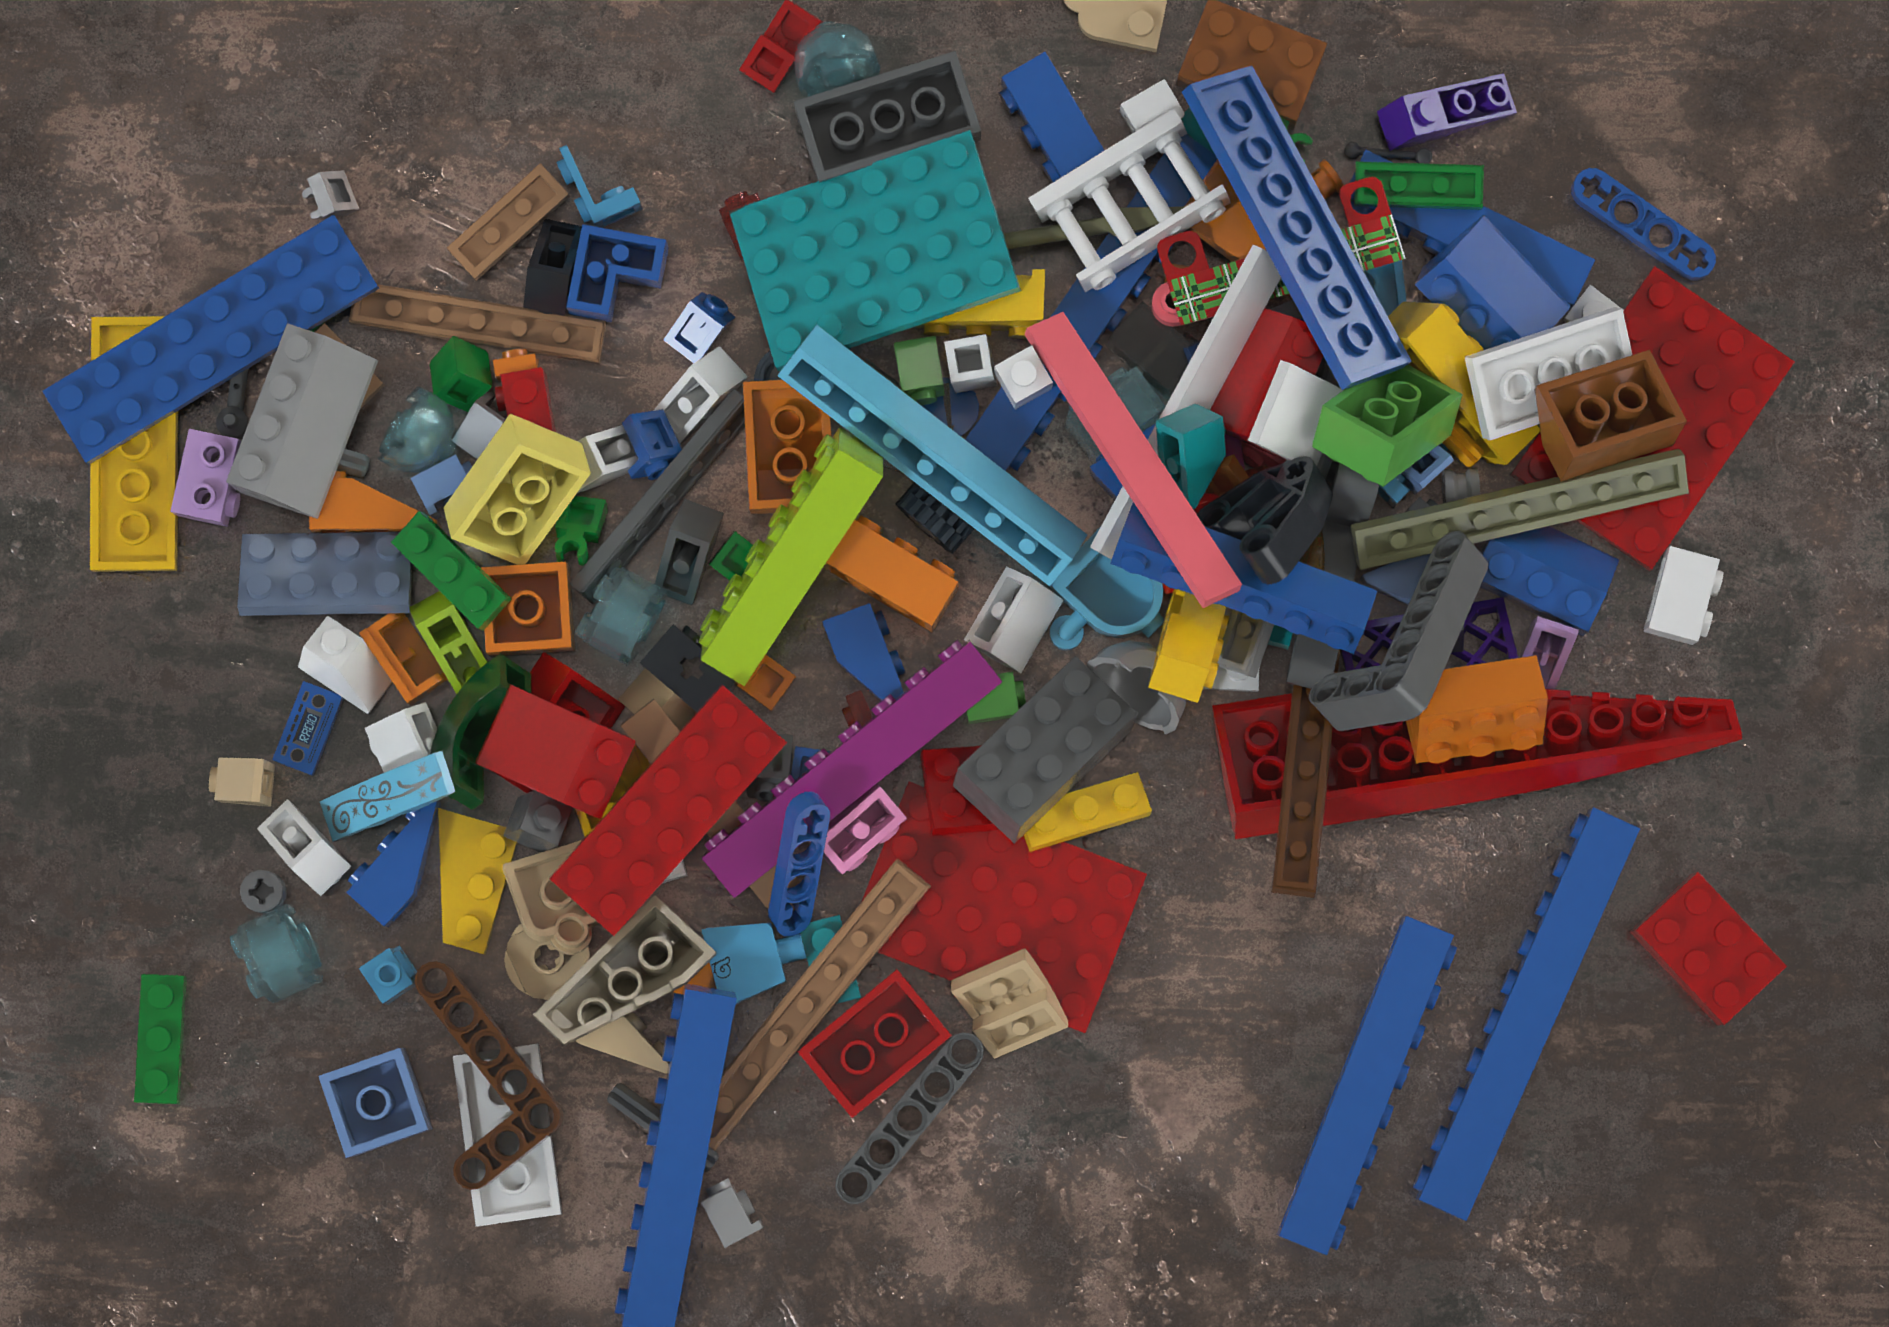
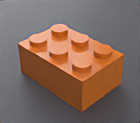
(893, 573)
(1482, 711)

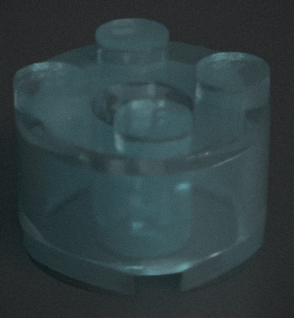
(623, 615)
(277, 955)

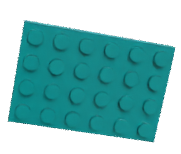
(876, 248)

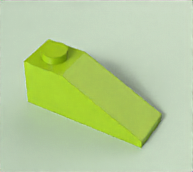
(448, 638)

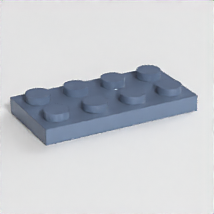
(323, 574)

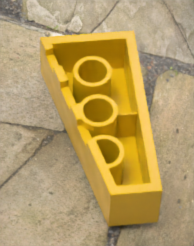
(1438, 349)

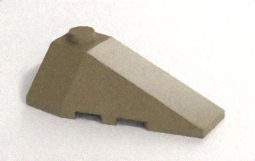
(632, 969)

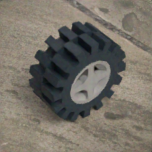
(934, 518)

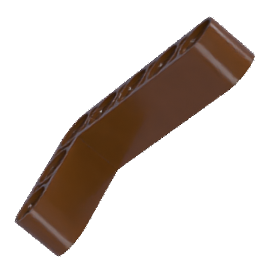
(495, 1072)

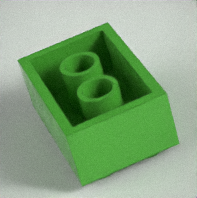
(1387, 423)

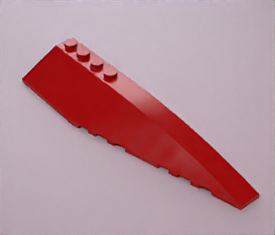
(1377, 774)

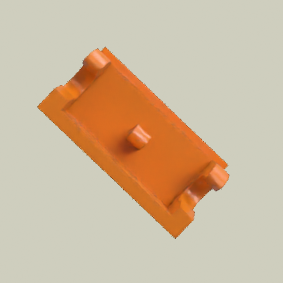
(404, 656)

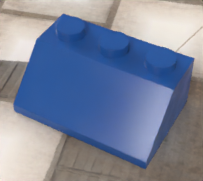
(1491, 287)
(1549, 575)

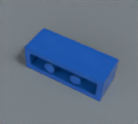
(1049, 116)

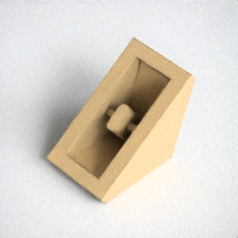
(646, 688)

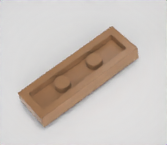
(508, 222)

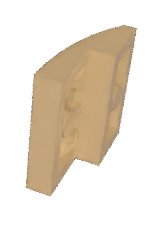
(1009, 1003)

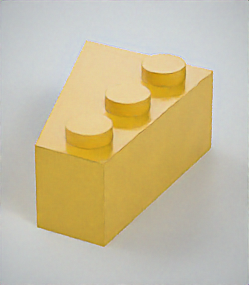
(1007, 313)
(1188, 647)

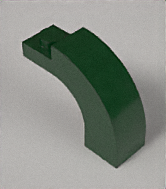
(469, 722)

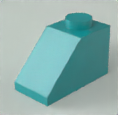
(1191, 448)

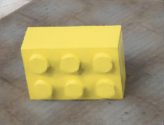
(516, 490)

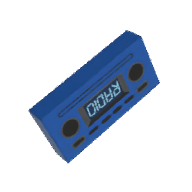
(308, 728)

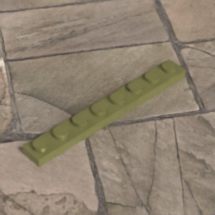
(1521, 508)

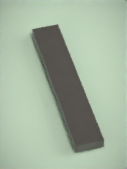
(663, 495)

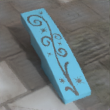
(387, 796)

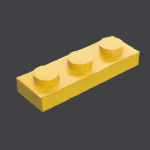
(1090, 811)

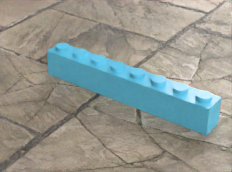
(933, 455)

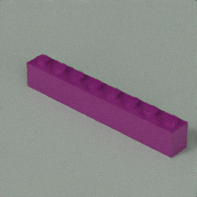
(857, 763)

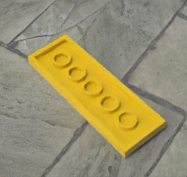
(134, 482)

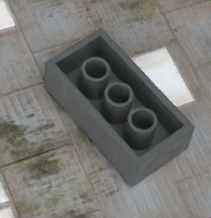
(886, 115)
(1044, 749)

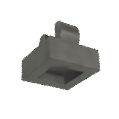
(331, 194)

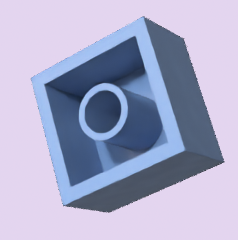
(375, 1102)

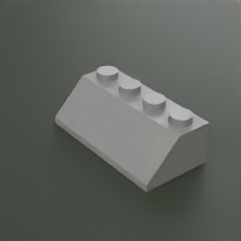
(301, 421)

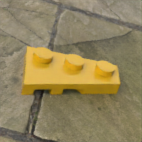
(471, 878)

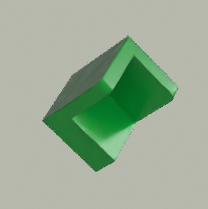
(460, 373)

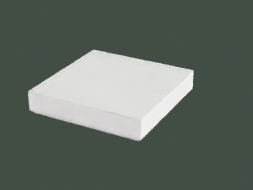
(1292, 413)

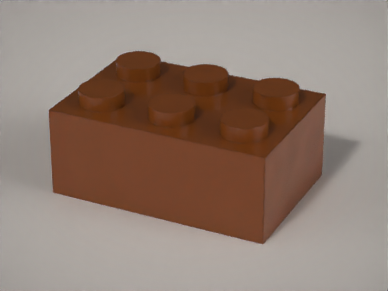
(1237, 39)

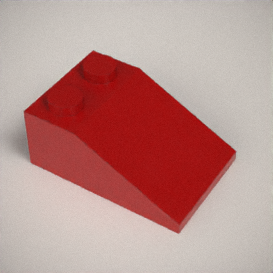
(555, 751)

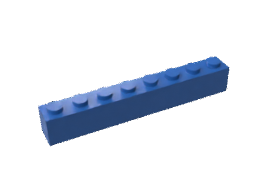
(1365, 1085)
(678, 1157)

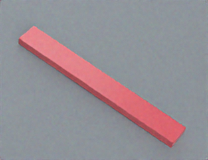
(1133, 460)

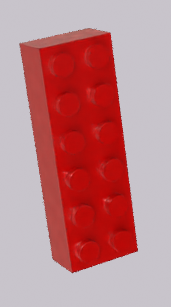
(667, 810)

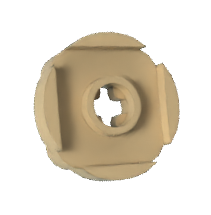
(534, 979)

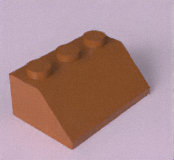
(1607, 415)

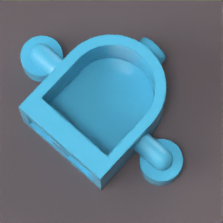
(1105, 599)

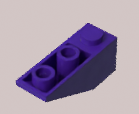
(1445, 111)

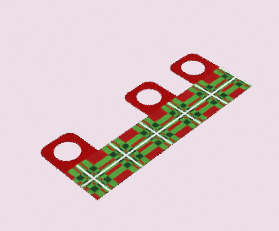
(1200, 290)

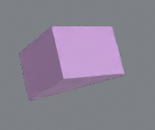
(1552, 645)

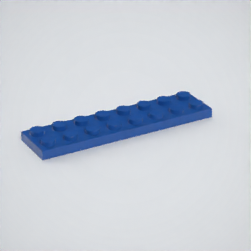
(1296, 227)
(209, 339)

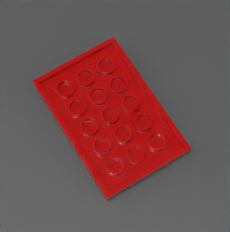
(1721, 385)
(1003, 898)

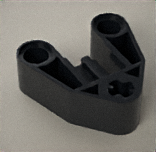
(1273, 516)

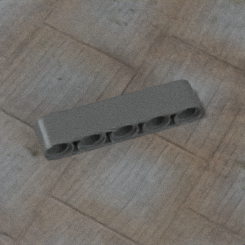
(892, 1131)

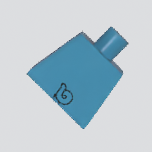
(750, 958)

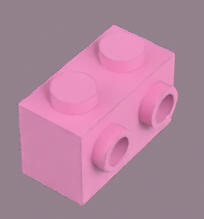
(860, 828)

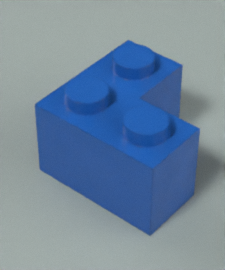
(605, 260)

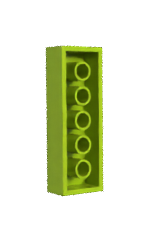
(791, 555)

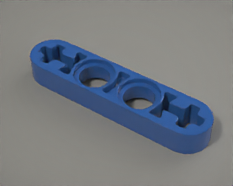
(1647, 217)
(807, 863)

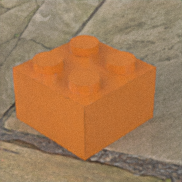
(538, 614)

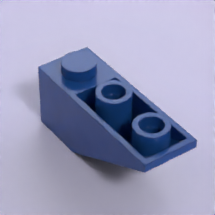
(863, 652)
(397, 872)

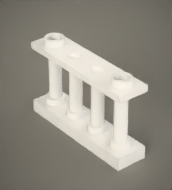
(1128, 158)

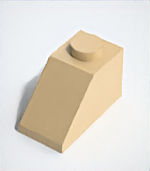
(242, 781)

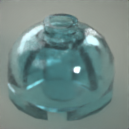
(834, 57)
(419, 434)

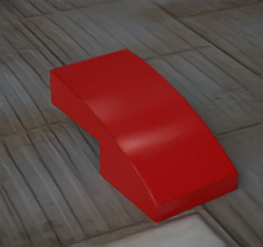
(775, 50)

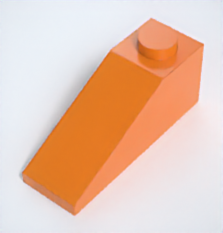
(359, 508)

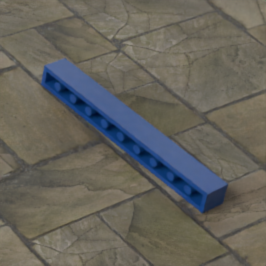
(1005, 430)
(1527, 1012)

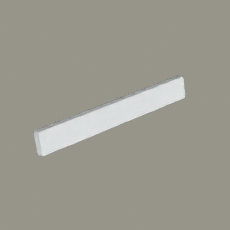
(1208, 366)

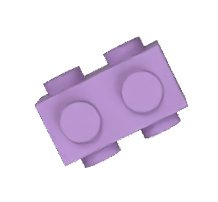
(203, 477)

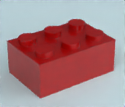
(1708, 949)
(874, 1043)

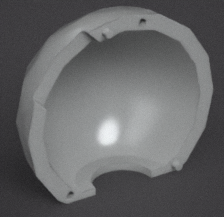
(1127, 672)

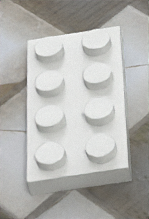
(1507, 374)
(531, 1184)

